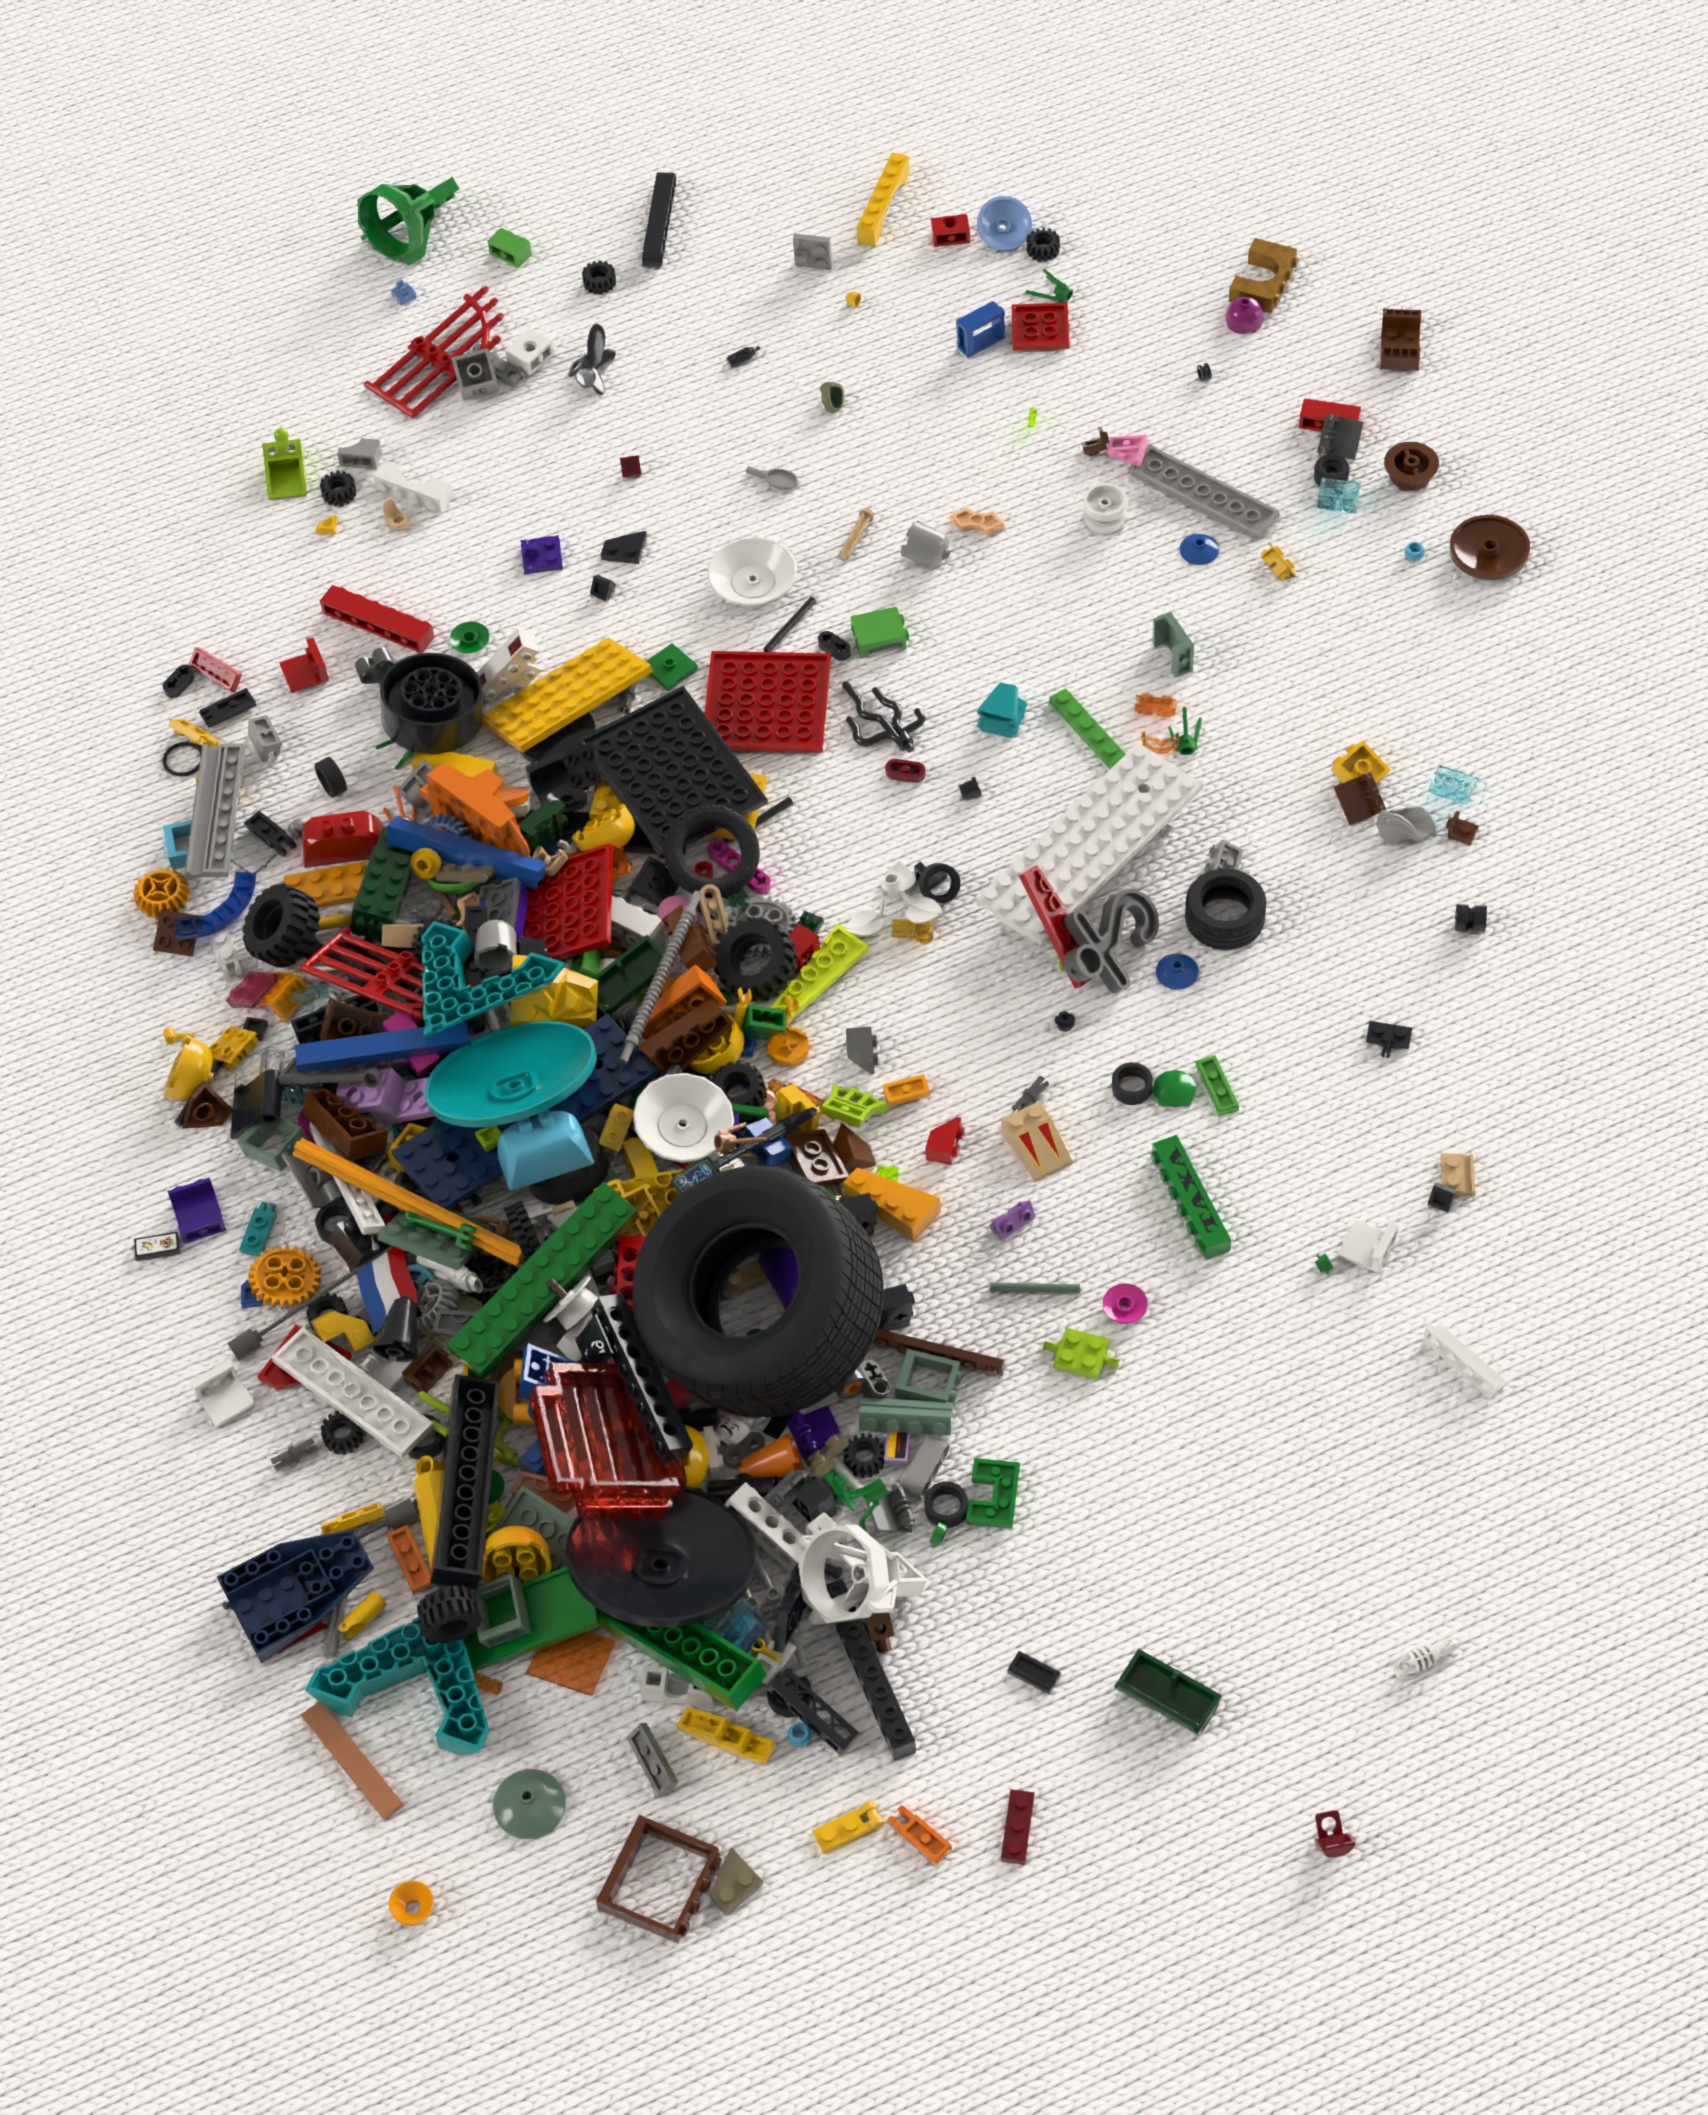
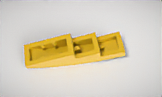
(726, 1736)

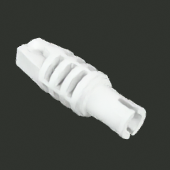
(1422, 1657)

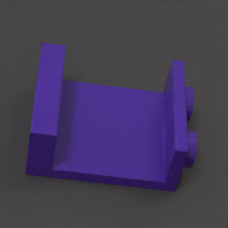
(196, 1210)

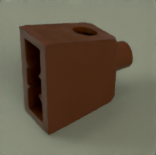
(880, 1637)

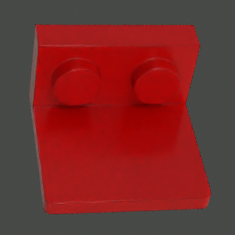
(305, 669)

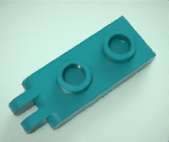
(258, 1230)

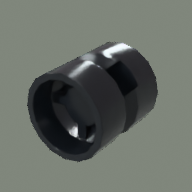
(1470, 918)

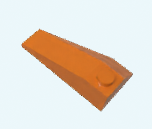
(682, 997)

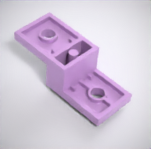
(390, 1100)

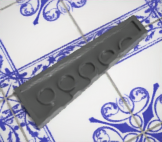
(544, 1335)

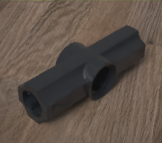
(726, 1488)

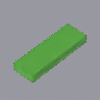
(1217, 1085)

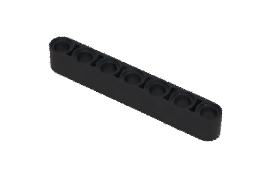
(659, 219)

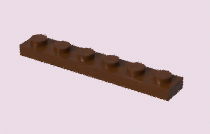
(968, 1360)

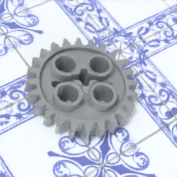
(774, 910)

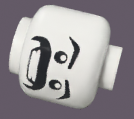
(733, 1429)

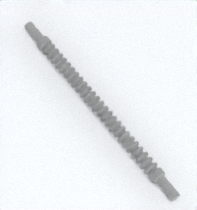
(660, 976)

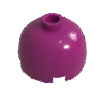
(1244, 315)

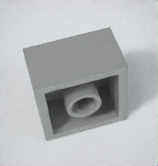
(475, 374)

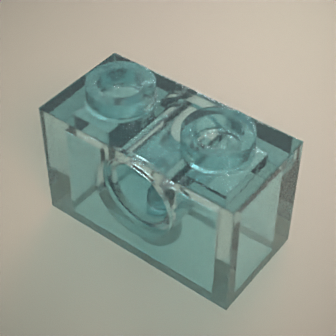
(1338, 495)

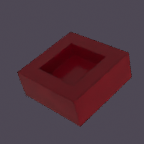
(630, 466)

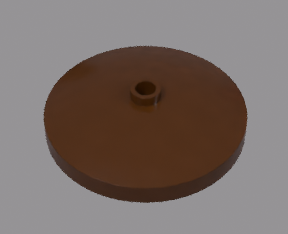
(1489, 547)

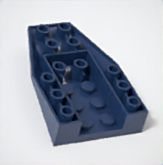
(293, 1587)

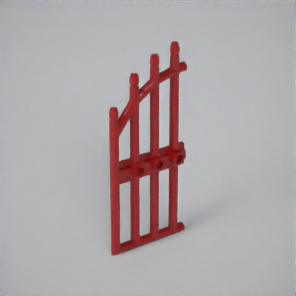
(437, 356)
(378, 984)

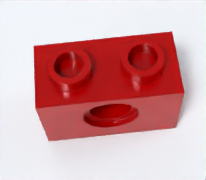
(950, 230)

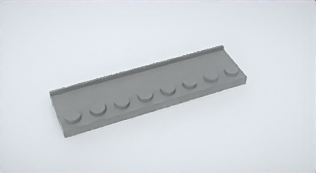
(215, 811)

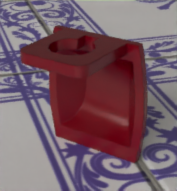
(1334, 1844)

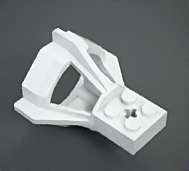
(876, 1576)

